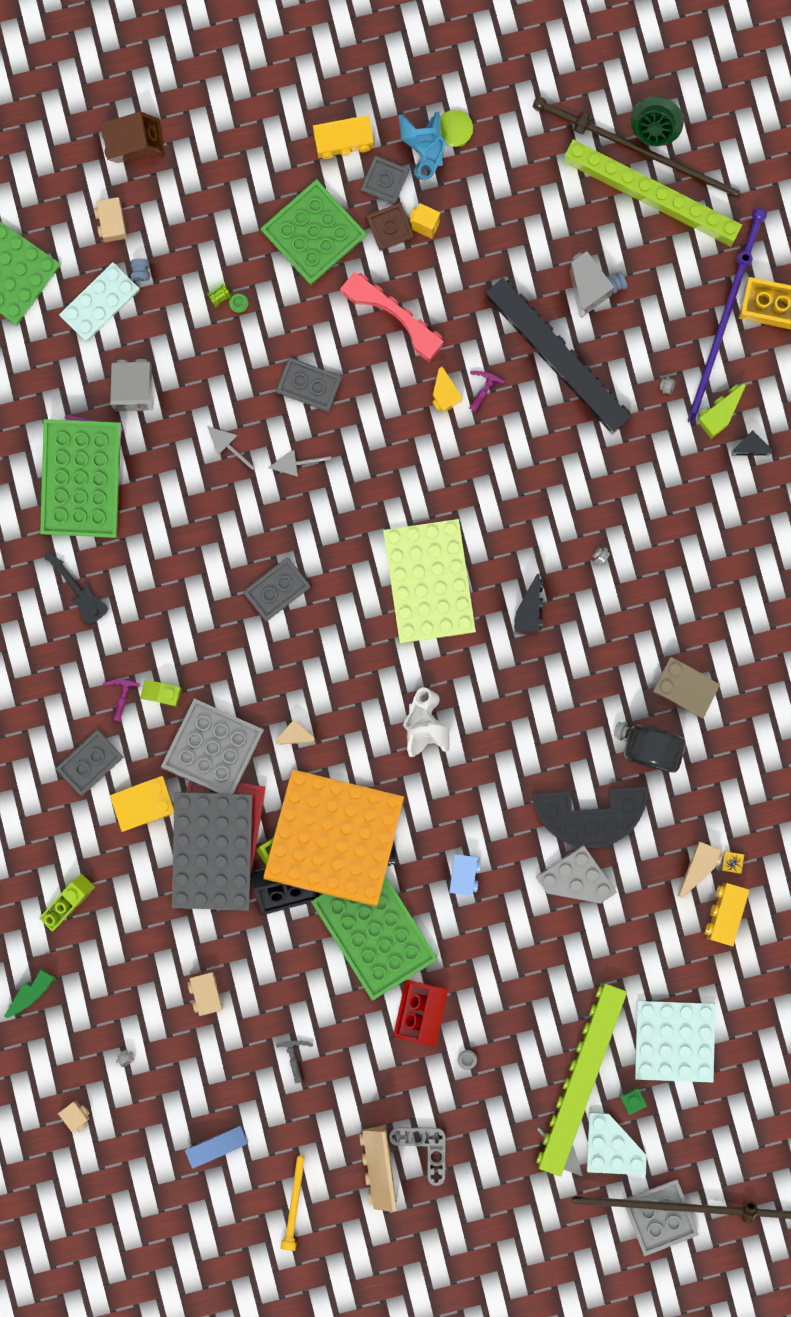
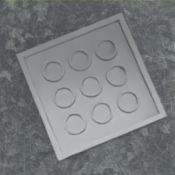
(212, 748)

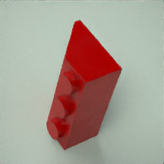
(420, 1013)

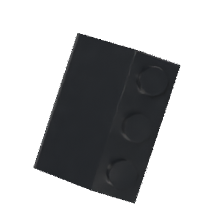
(278, 896)

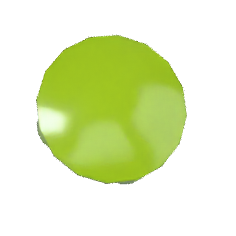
(456, 128)

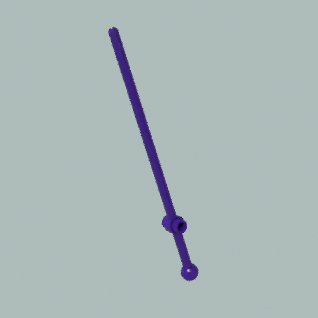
(759, 216)

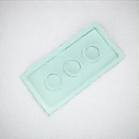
(99, 302)

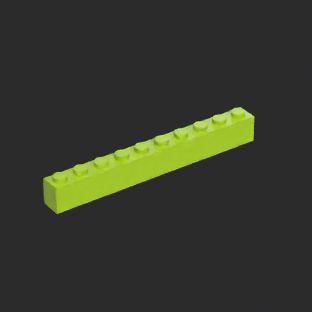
(652, 193)
(582, 1079)

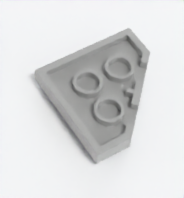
(577, 878)

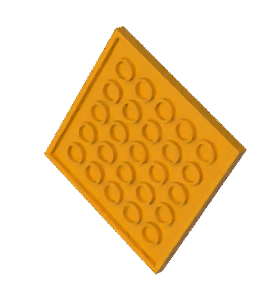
(334, 838)

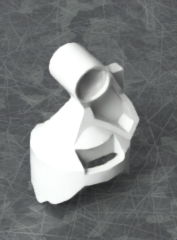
(422, 726)

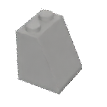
(588, 283)
(131, 385)

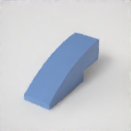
(216, 1147)

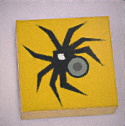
(732, 862)

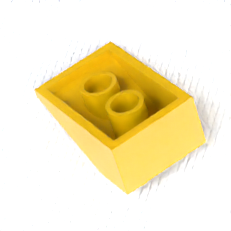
(143, 803)

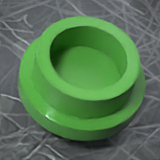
(238, 303)

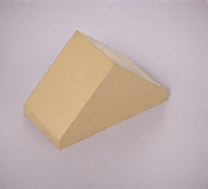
(294, 734)

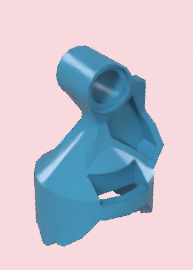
(426, 142)

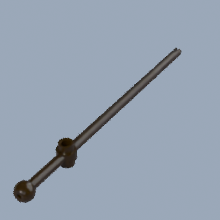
(582, 123)
(748, 1211)

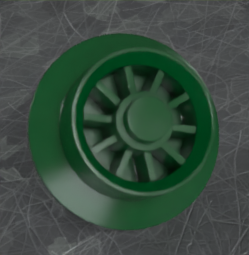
(657, 121)

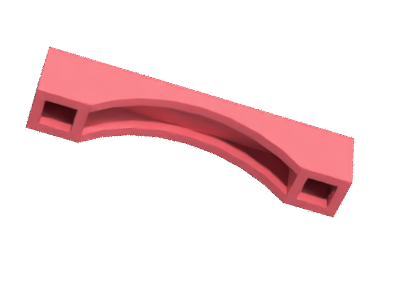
(361, 292)

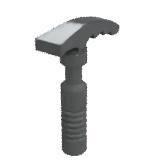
(293, 1061)

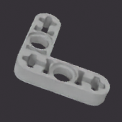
(432, 1146)

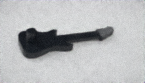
(90, 607)

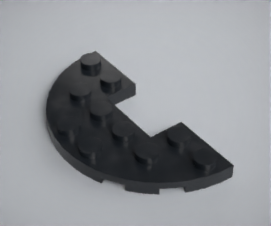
(595, 826)

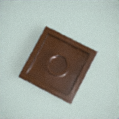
(390, 226)

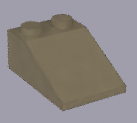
(685, 687)

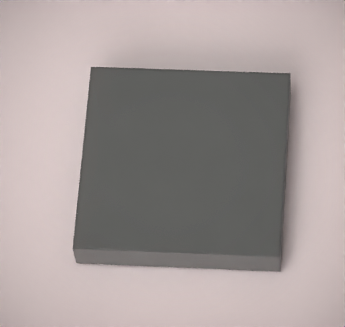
(385, 180)

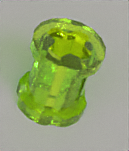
(219, 295)

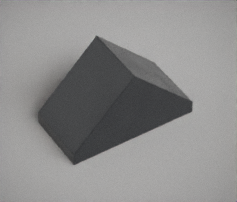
(752, 446)

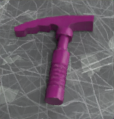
(483, 392)
(121, 702)

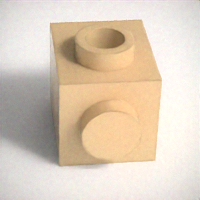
(75, 1116)

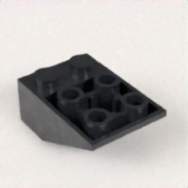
(527, 615)

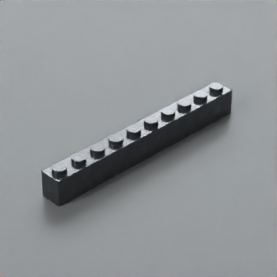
(558, 356)

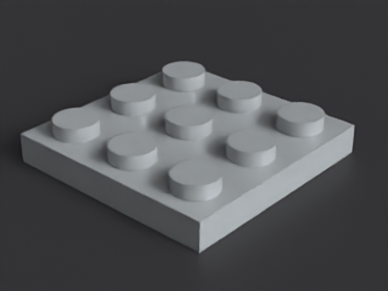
(661, 1227)

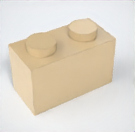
(111, 219)
(205, 993)

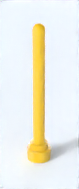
(288, 1242)

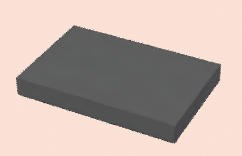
(308, 384)
(277, 589)
(89, 763)

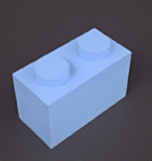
(463, 875)

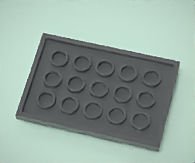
(212, 851)

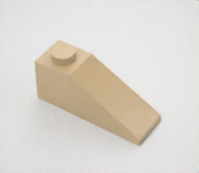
(701, 864)

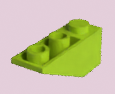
(719, 416)
(67, 902)

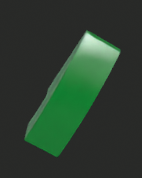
(30, 993)

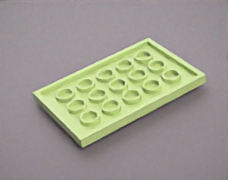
(429, 581)

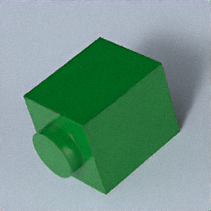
(633, 1100)

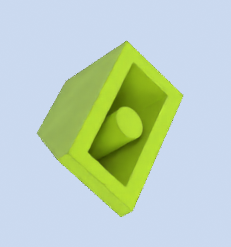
(161, 693)

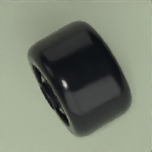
(654, 748)

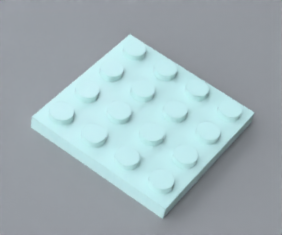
(675, 1041)

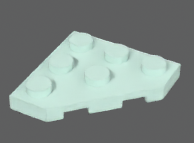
(612, 1148)

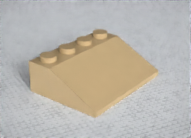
(379, 1168)

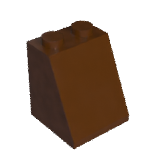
(132, 138)

